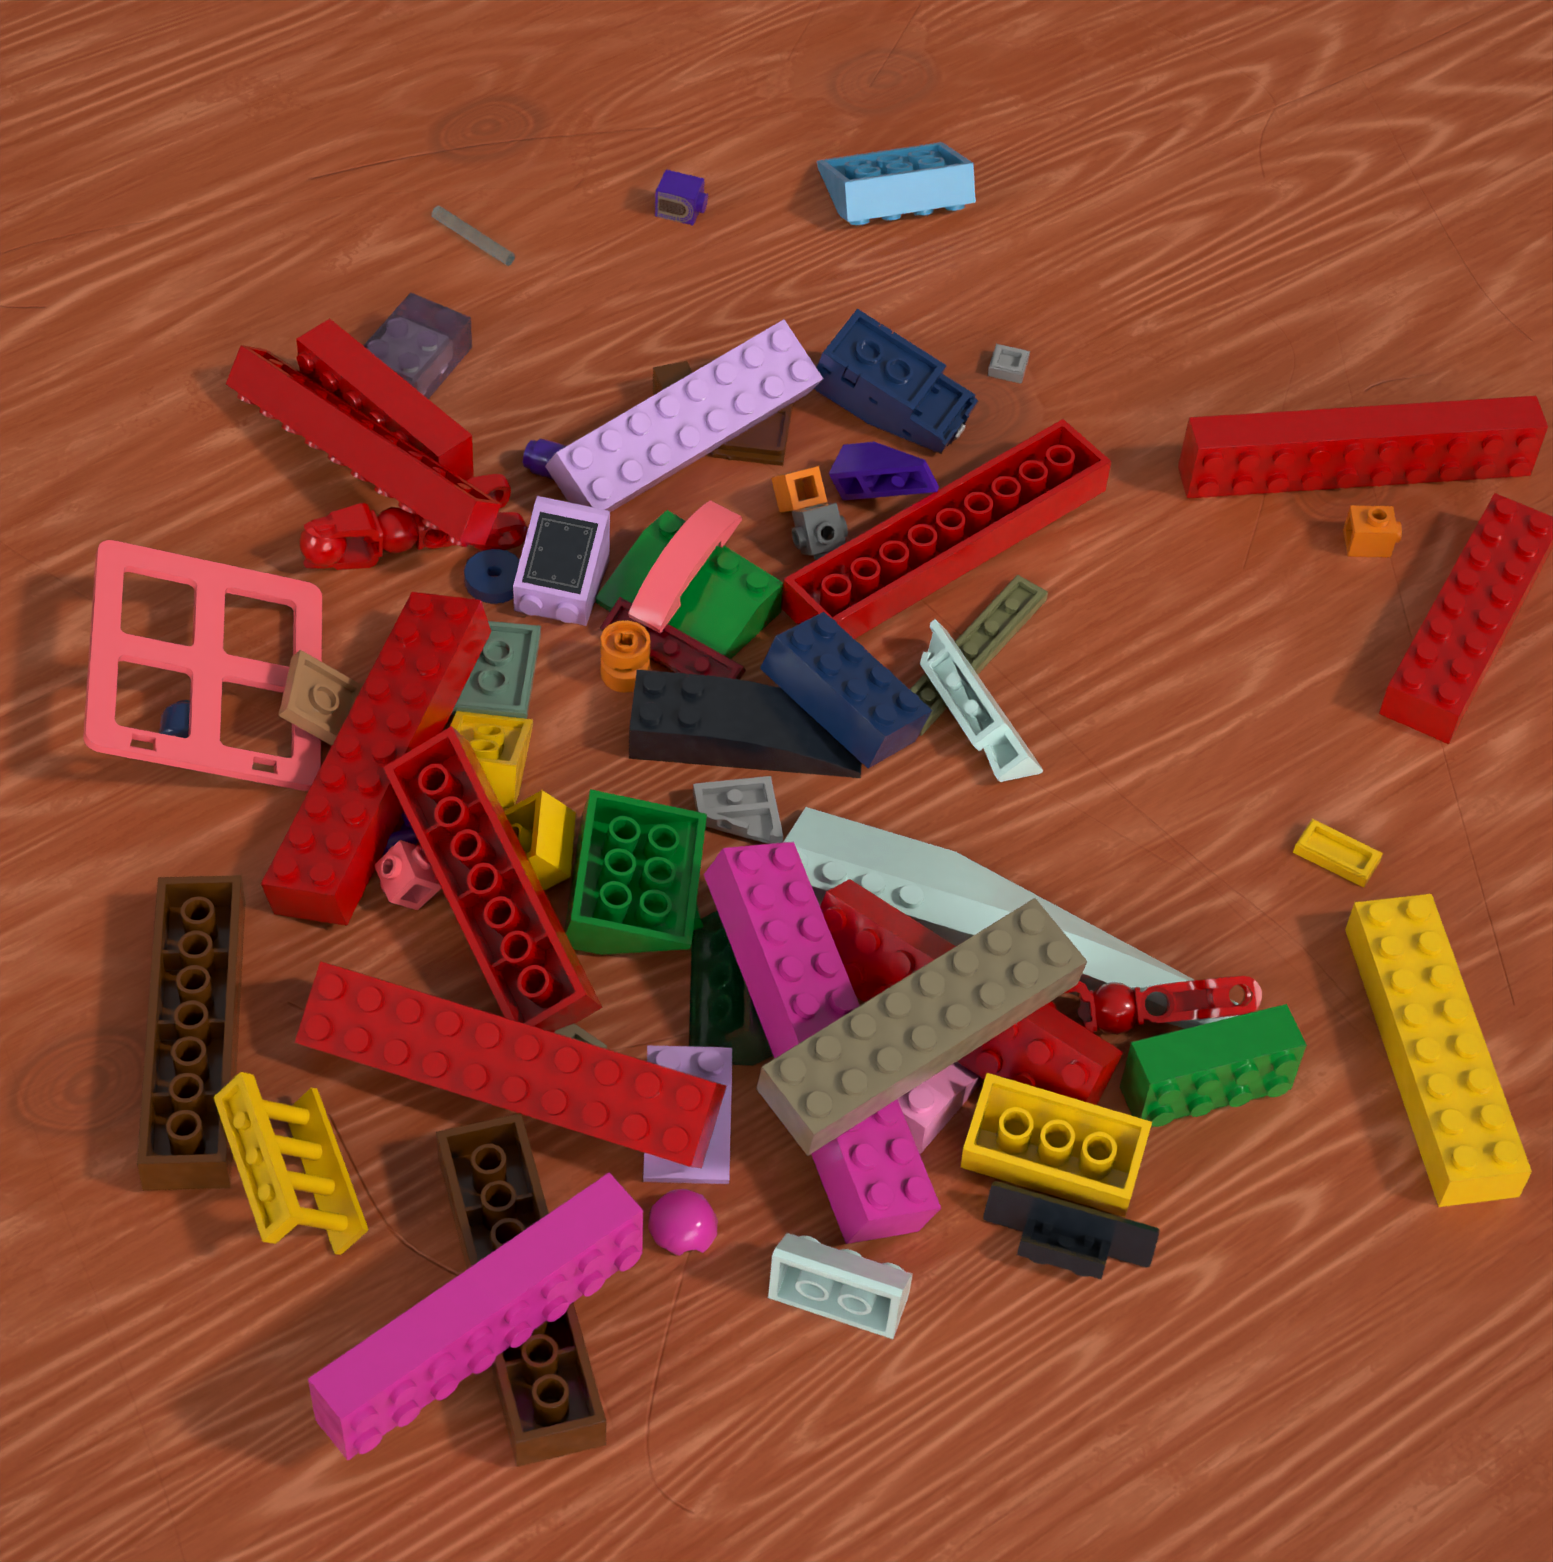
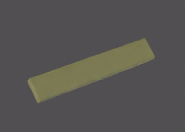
(987, 636)

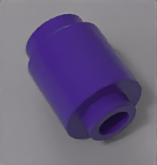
(539, 454)

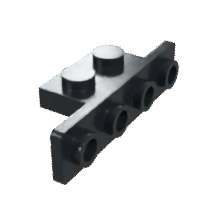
(1069, 1233)

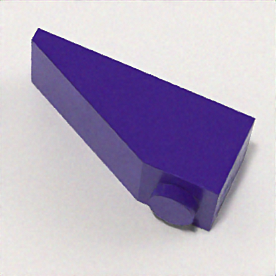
(879, 471)

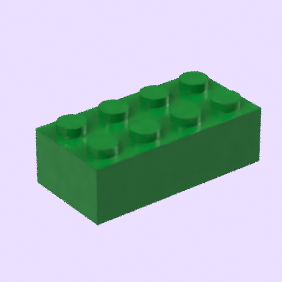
(1213, 1065)

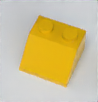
(546, 835)

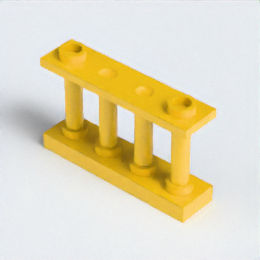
(264, 1173)

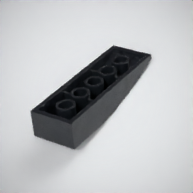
(730, 726)

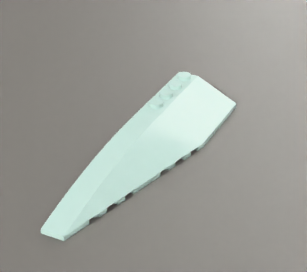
(960, 897)

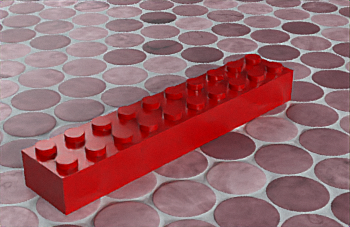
(1361, 446)
(949, 531)
(351, 801)
(511, 1065)

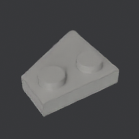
(741, 808)

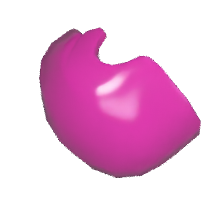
(683, 1222)

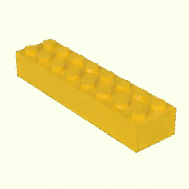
(1437, 1051)

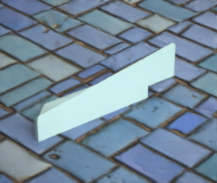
(976, 708)

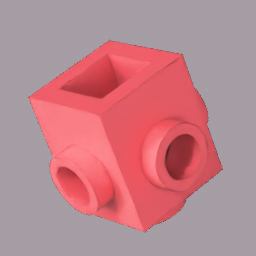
(407, 875)

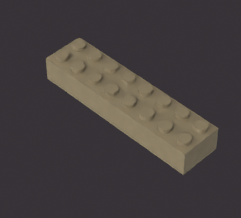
(920, 1026)

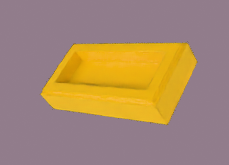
(1338, 853)

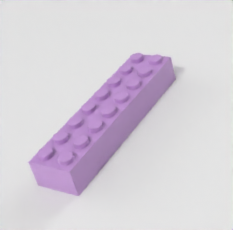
(685, 421)

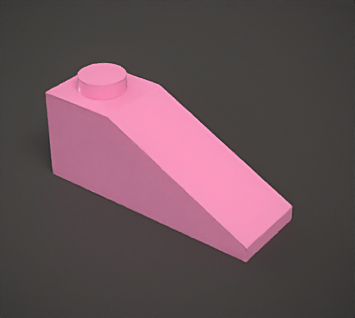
(936, 1102)

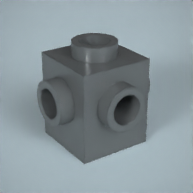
(819, 529)

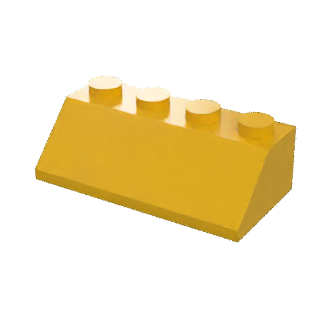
(1055, 1144)

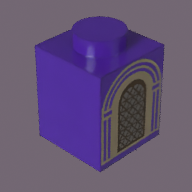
(680, 197)

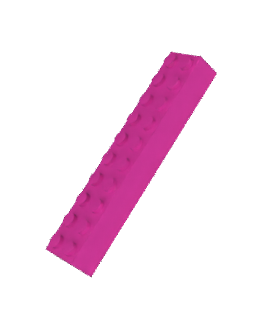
(797, 990)

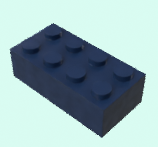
(845, 689)

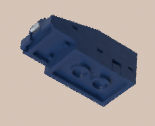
(893, 384)

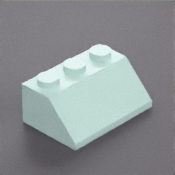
(839, 1284)

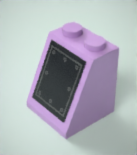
(562, 561)

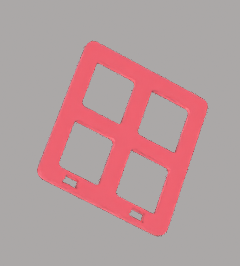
(203, 662)

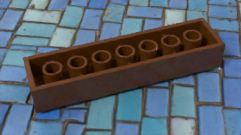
(191, 1032)
(548, 1379)

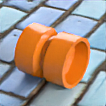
(623, 652)

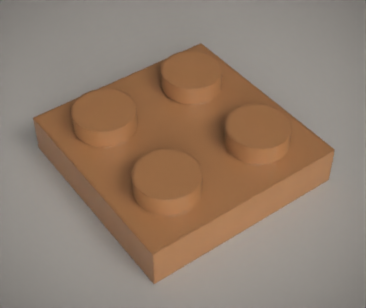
(317, 697)

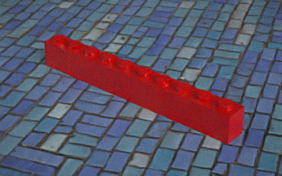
(364, 446)

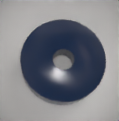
(487, 564)

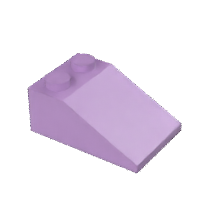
(713, 1065)

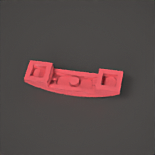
(680, 562)

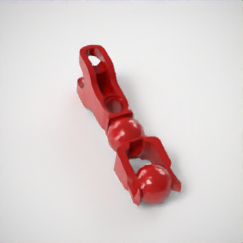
(396, 531)
(1119, 1008)

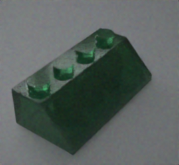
(720, 1000)

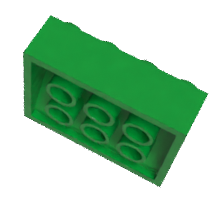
(721, 605)
(634, 876)

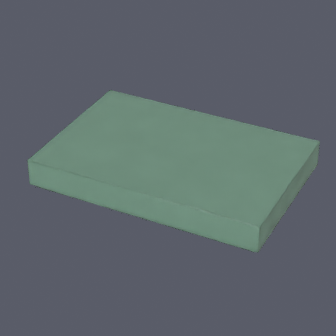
(503, 673)

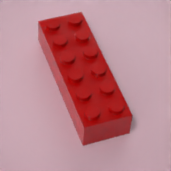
(372, 387)

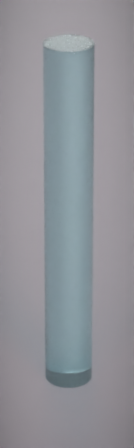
(473, 235)

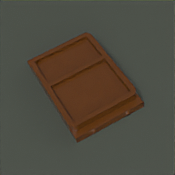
(761, 443)

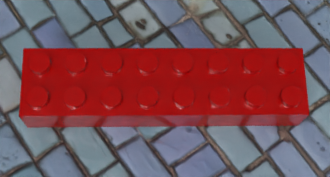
(1469, 619)
(491, 884)
(1041, 1050)

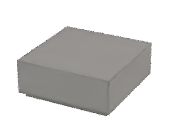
(1008, 363)

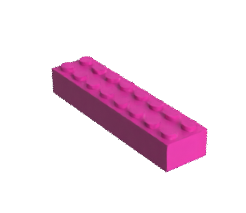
(477, 1317)

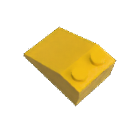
(500, 747)

